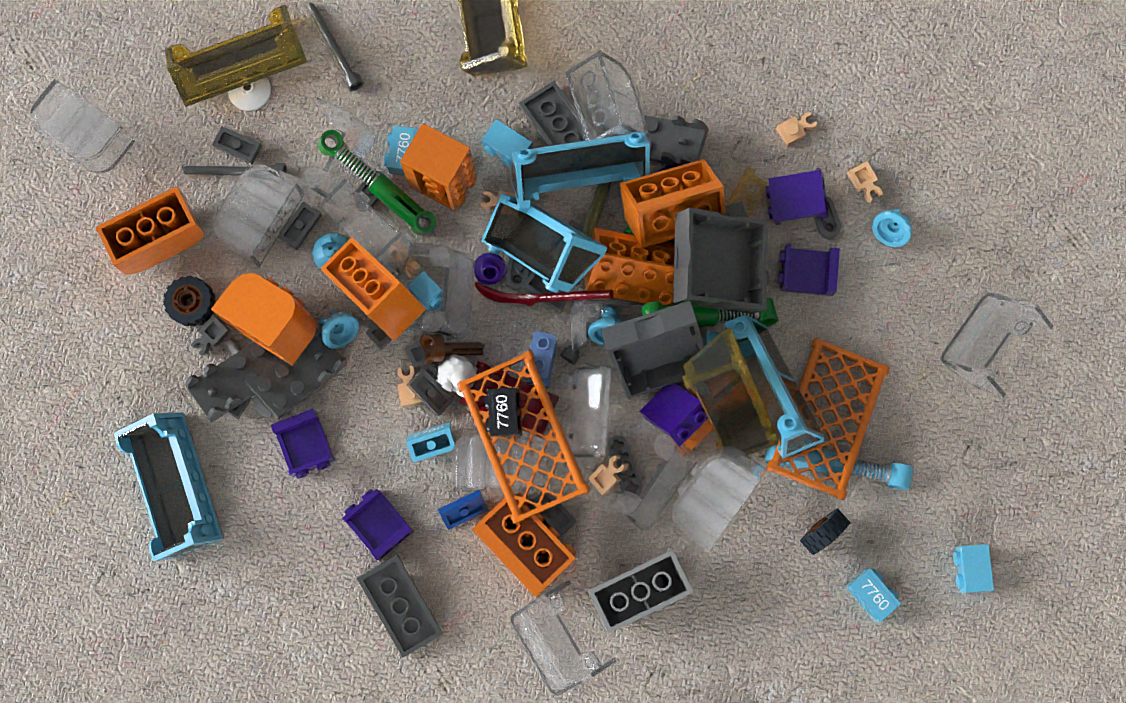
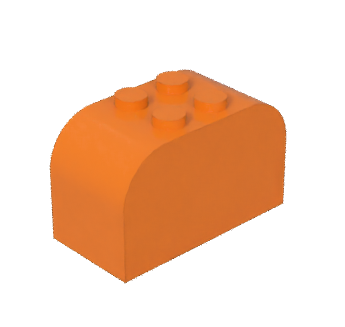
(151, 232)
(267, 315)

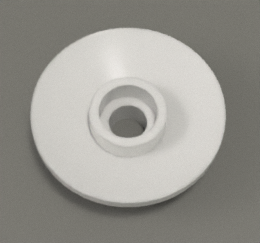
(251, 99)

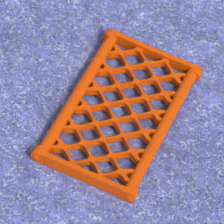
(882, 371)
(583, 488)

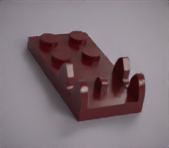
(534, 406)

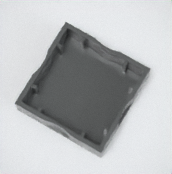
(720, 261)
(653, 348)

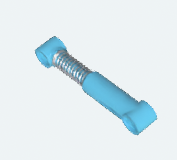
(895, 475)

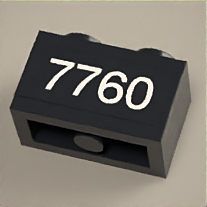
(504, 412)

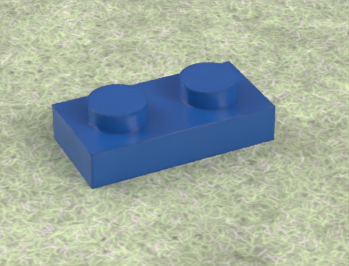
(463, 509)

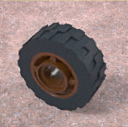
(180, 291)
(825, 531)

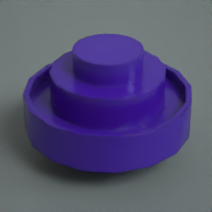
(489, 268)

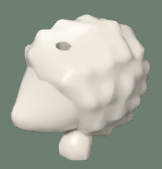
(455, 369)

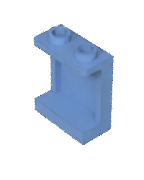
(544, 350)

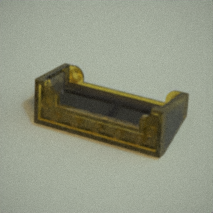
(491, 36)
(236, 60)
(730, 395)

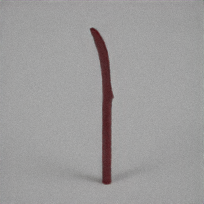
(531, 299)

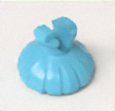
(892, 228)
(321, 249)
(608, 318)
(339, 329)

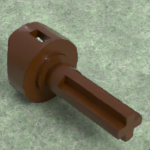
(436, 348)

